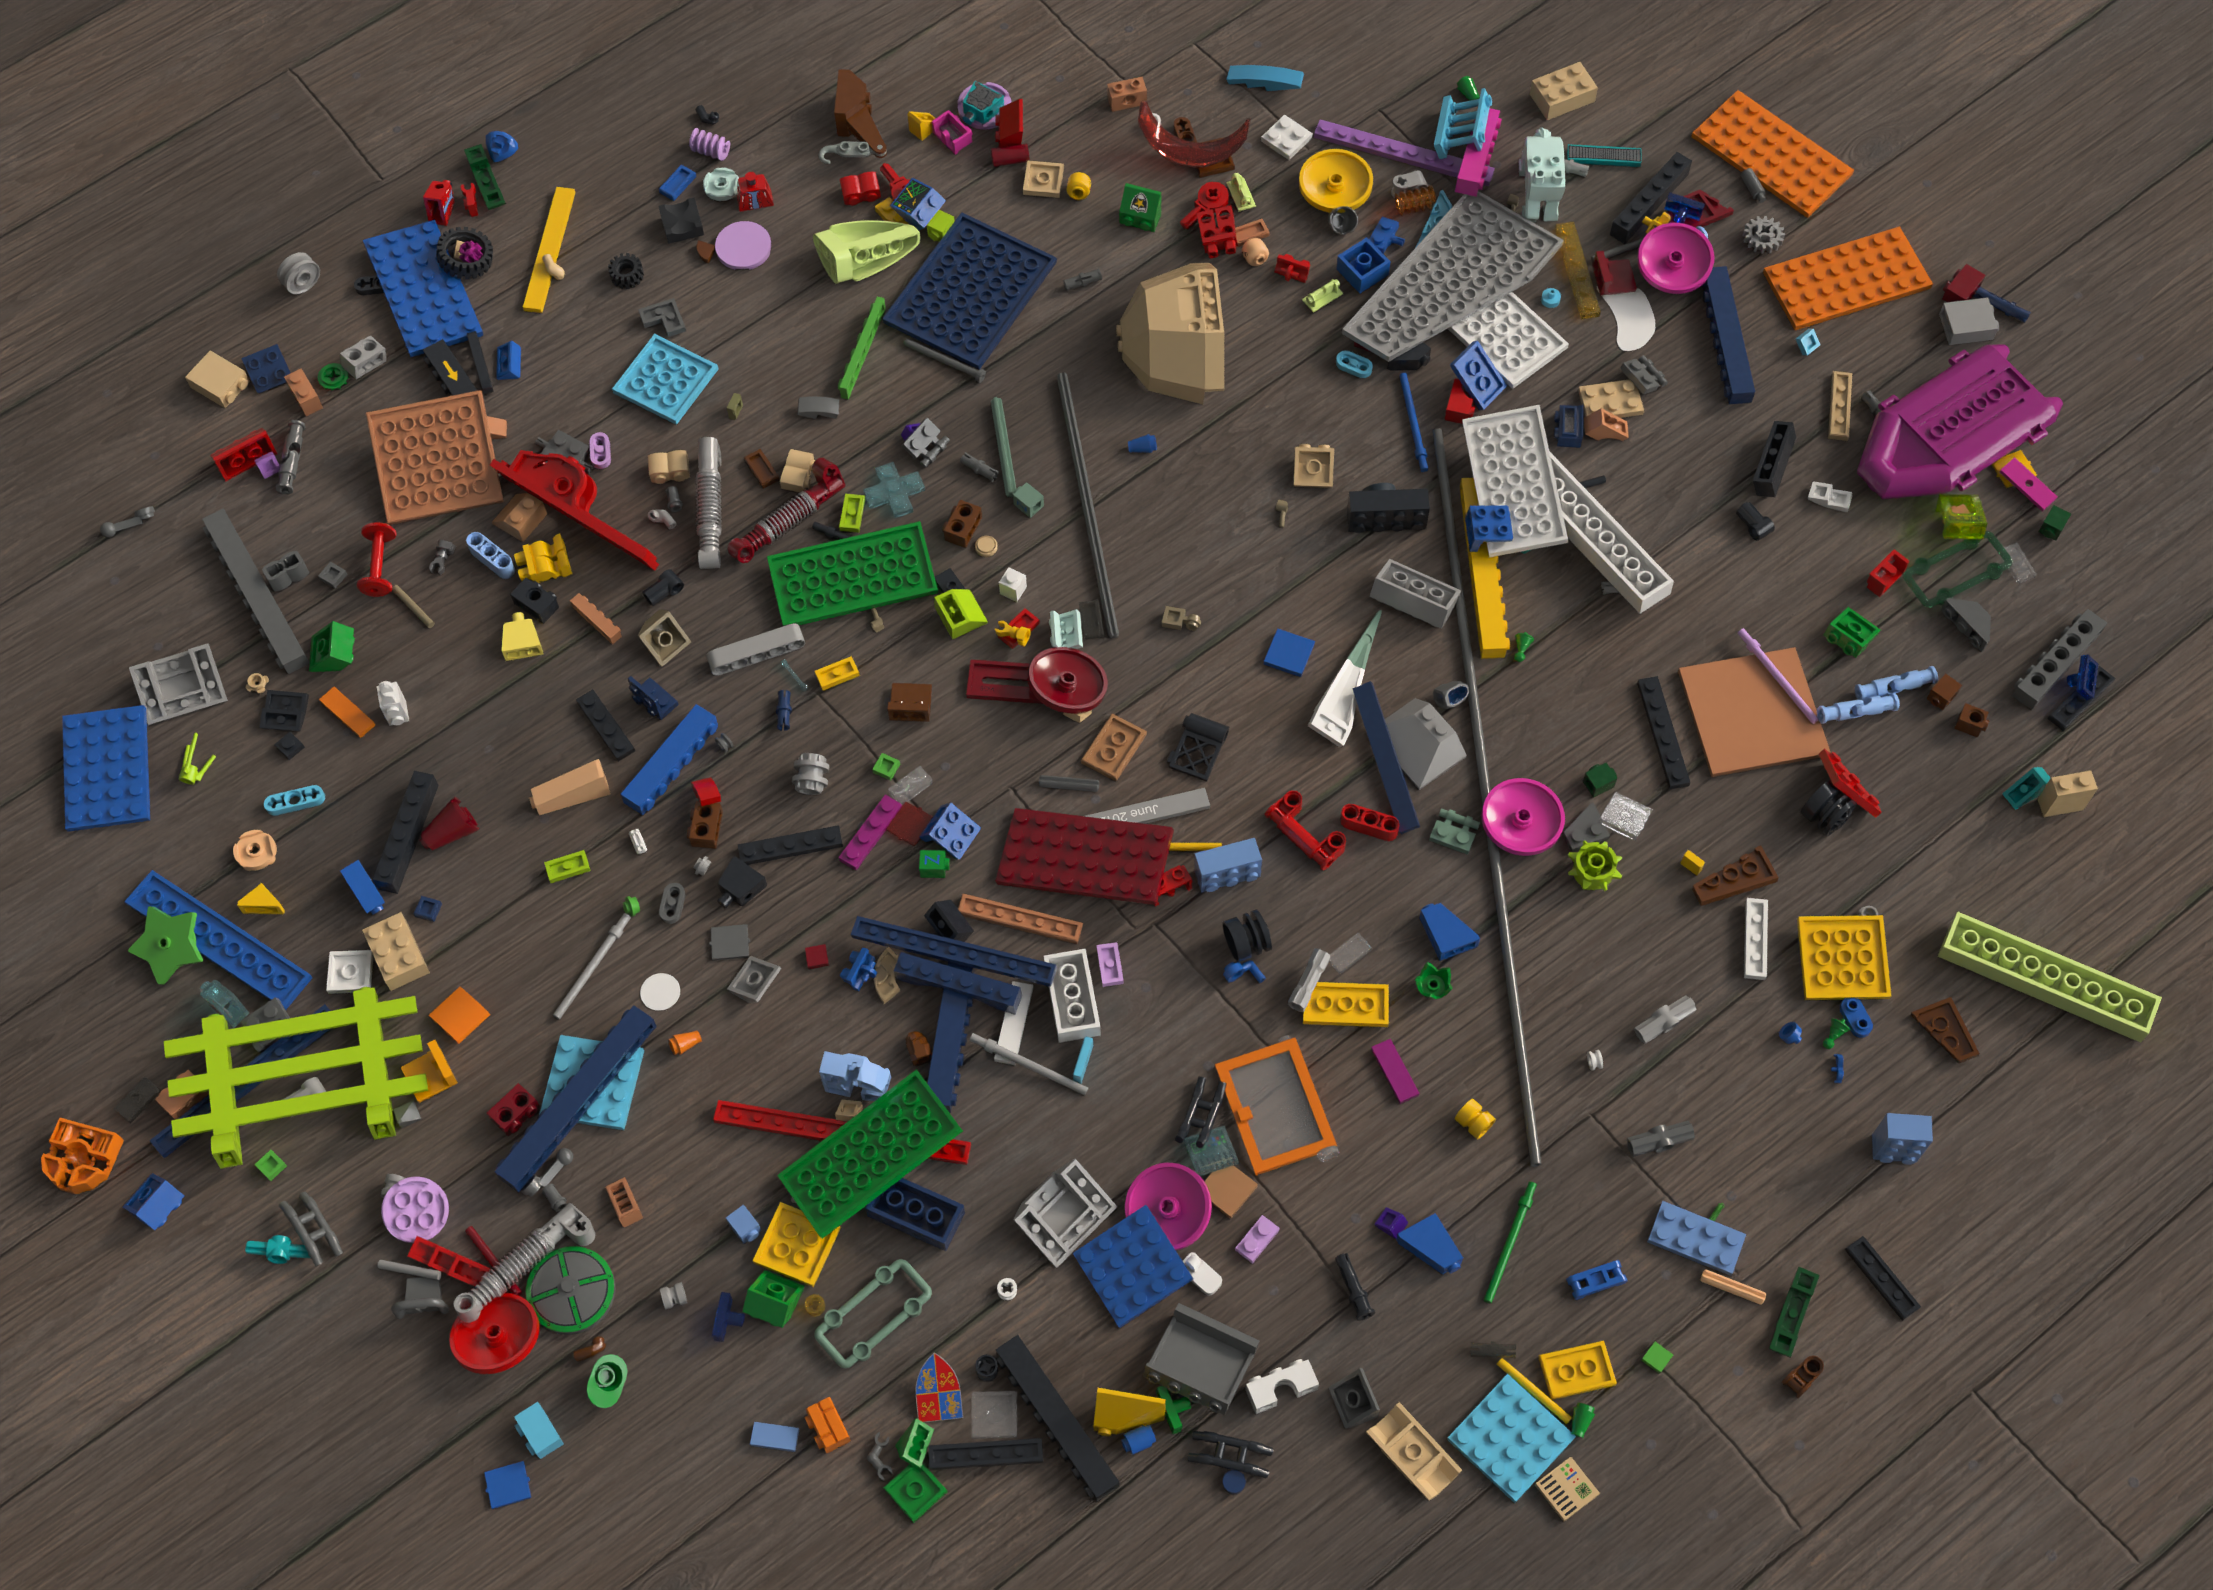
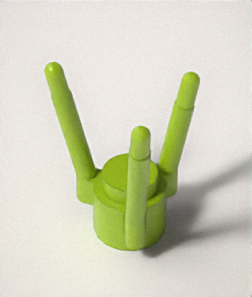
(189, 772)

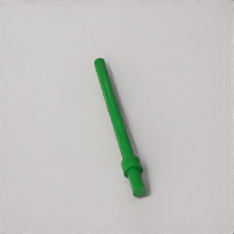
(1524, 1204)

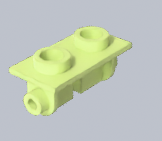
(1240, 193)
(1323, 295)

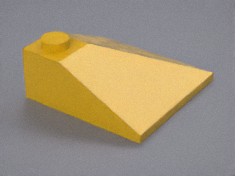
(1124, 1411)

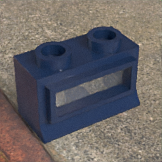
(1569, 426)

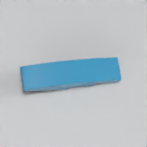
(1271, 77)

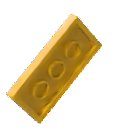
(1348, 1005)

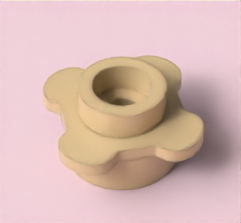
(255, 678)

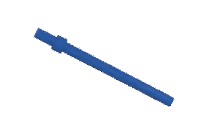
(1420, 452)

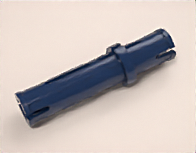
(2005, 306)

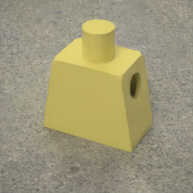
(520, 638)

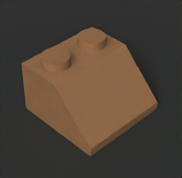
(521, 516)

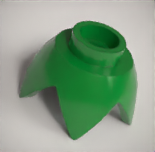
(1440, 977)

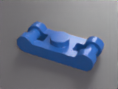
(1596, 1279)

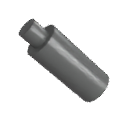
(1753, 185)

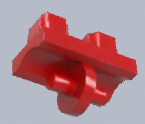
(1292, 268)

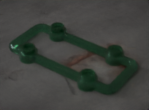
(1922, 565)

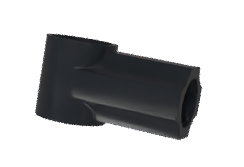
(1757, 524)
(667, 584)

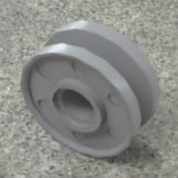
(298, 273)

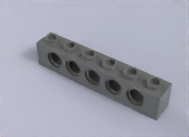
(2031, 694)

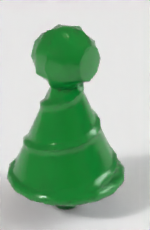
(1523, 642)
(1836, 1030)

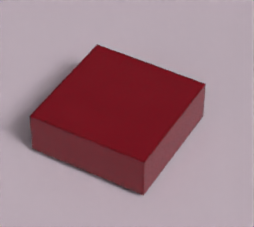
(817, 956)

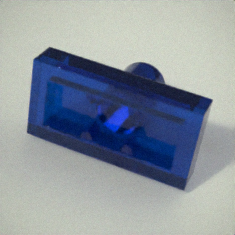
(1684, 207)
(2085, 678)
(725, 1317)

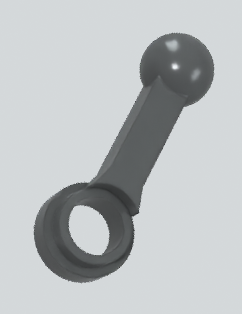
(109, 529)
(563, 1157)

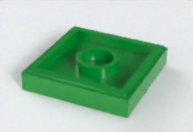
(915, 1491)

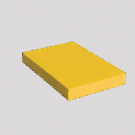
(1577, 1370)

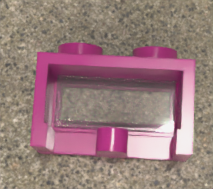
(952, 131)

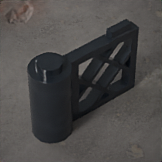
(1204, 731)

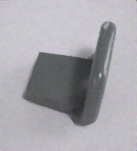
(420, 1296)

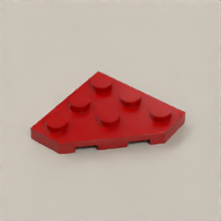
(1848, 783)

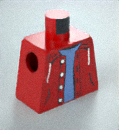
(753, 192)
(439, 201)

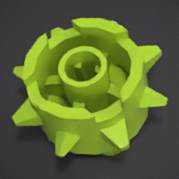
(1594, 865)

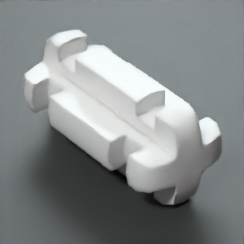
(637, 841)

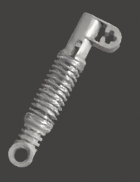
(709, 503)
(525, 1256)

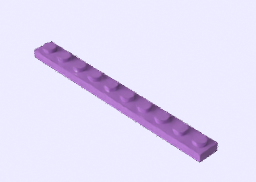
(1391, 149)

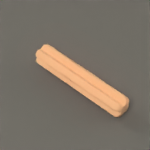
(1733, 1287)

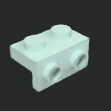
(1066, 629)

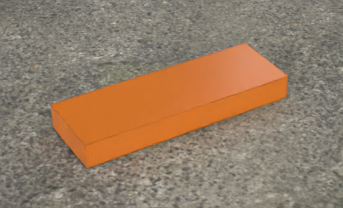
(347, 712)

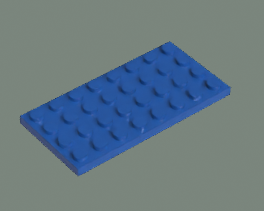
(419, 293)

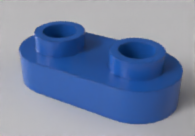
(1856, 1015)

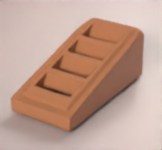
(629, 1214)

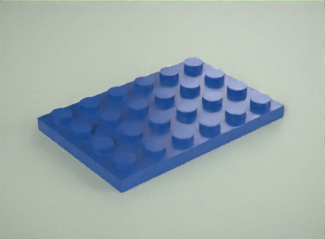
(106, 768)

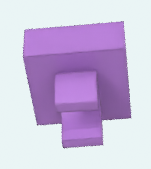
(267, 465)

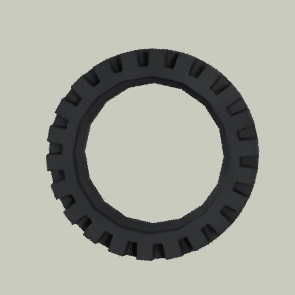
(460, 268)

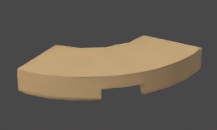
(885, 979)

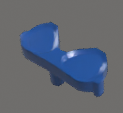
(1839, 1069)

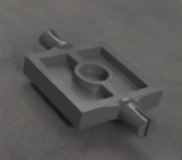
(566, 446)

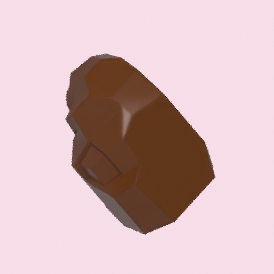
(918, 1048)

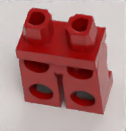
(1218, 237)

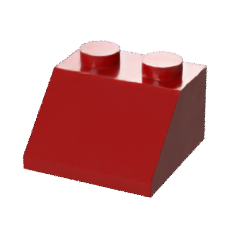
(1009, 124)

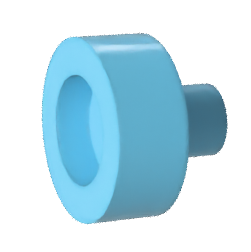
(1550, 298)

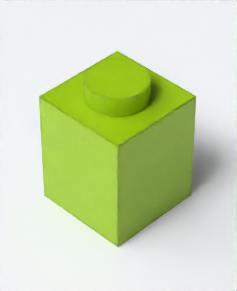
(939, 225)

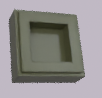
(734, 406)

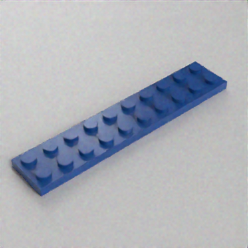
(224, 941)

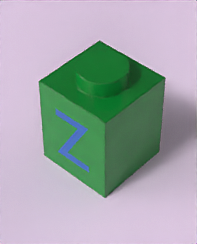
(933, 864)

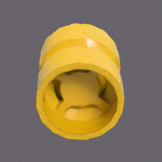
(1473, 1117)

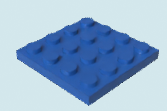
(1133, 1266)

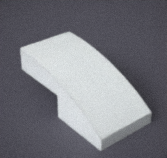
(1828, 497)

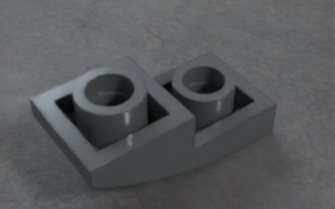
(814, 406)

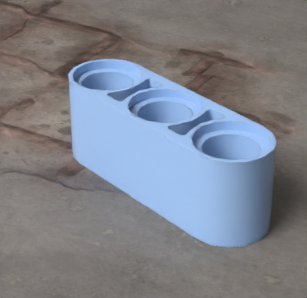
(494, 562)

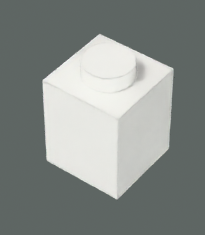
(1012, 584)

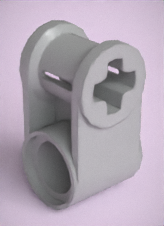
(1408, 182)

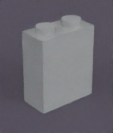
(1969, 321)

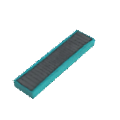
(1604, 155)

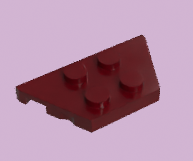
(1712, 210)

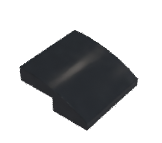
(284, 710)

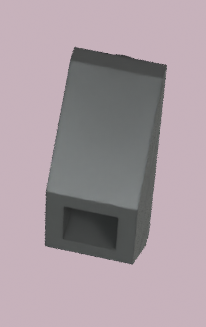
(1970, 620)

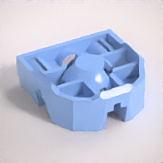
(845, 1071)

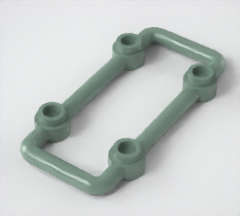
(862, 1350)

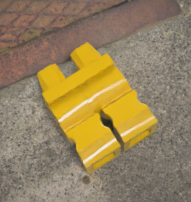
(541, 560)

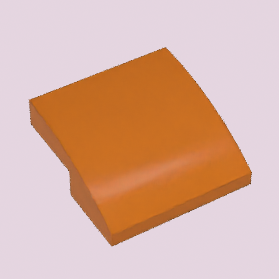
(459, 1015)

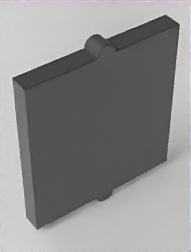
(730, 942)

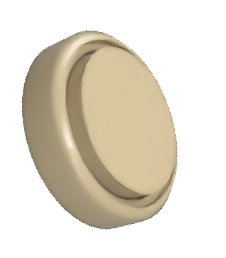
(986, 546)

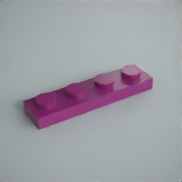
(870, 832)

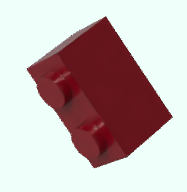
(1964, 284)

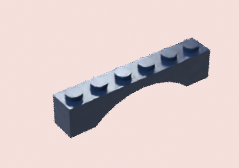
(929, 973)

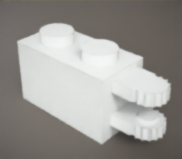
(392, 703)

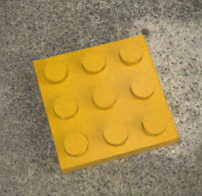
(794, 1246)

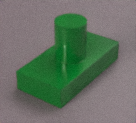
(1172, 1408)

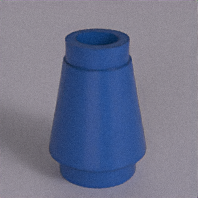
(1143, 444)

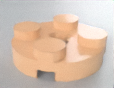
(262, 858)

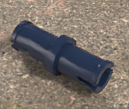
(783, 710)

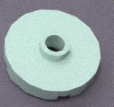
(720, 184)

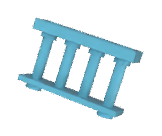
(1448, 118)

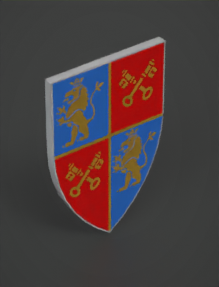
(938, 1391)

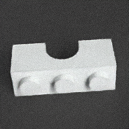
(1297, 1376)

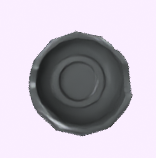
(1343, 222)

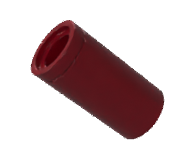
(1010, 155)

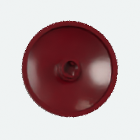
(1067, 680)

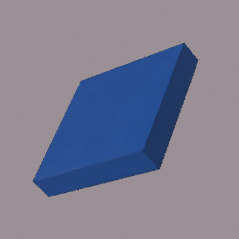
(1289, 652)

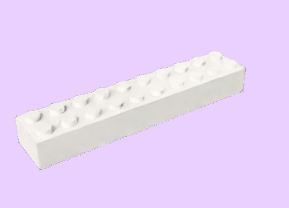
(1609, 545)

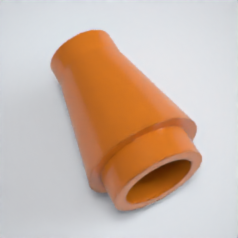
(682, 1042)

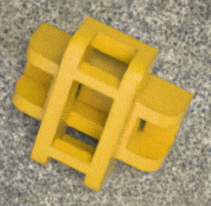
(1663, 219)

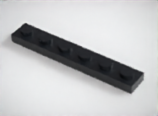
(1663, 732)

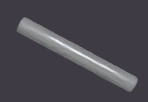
(408, 1269)

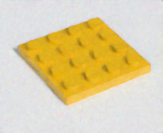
(1843, 957)

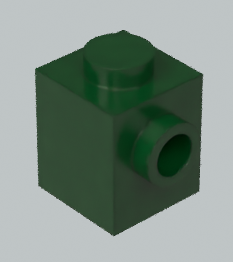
(2054, 523)
(1600, 779)

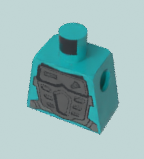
(981, 104)

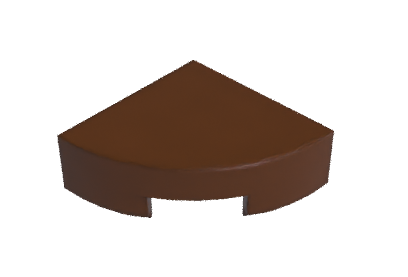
(705, 251)

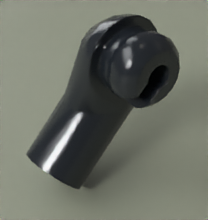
(711, 118)

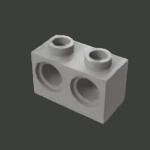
(363, 357)

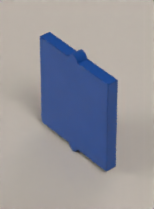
(507, 1485)

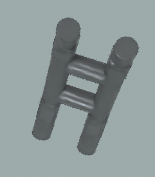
(308, 1239)

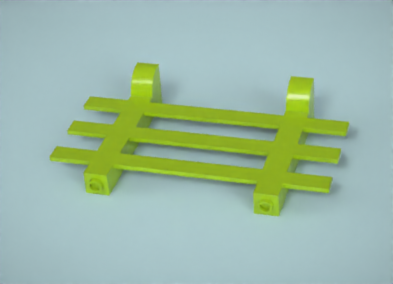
(221, 1078)

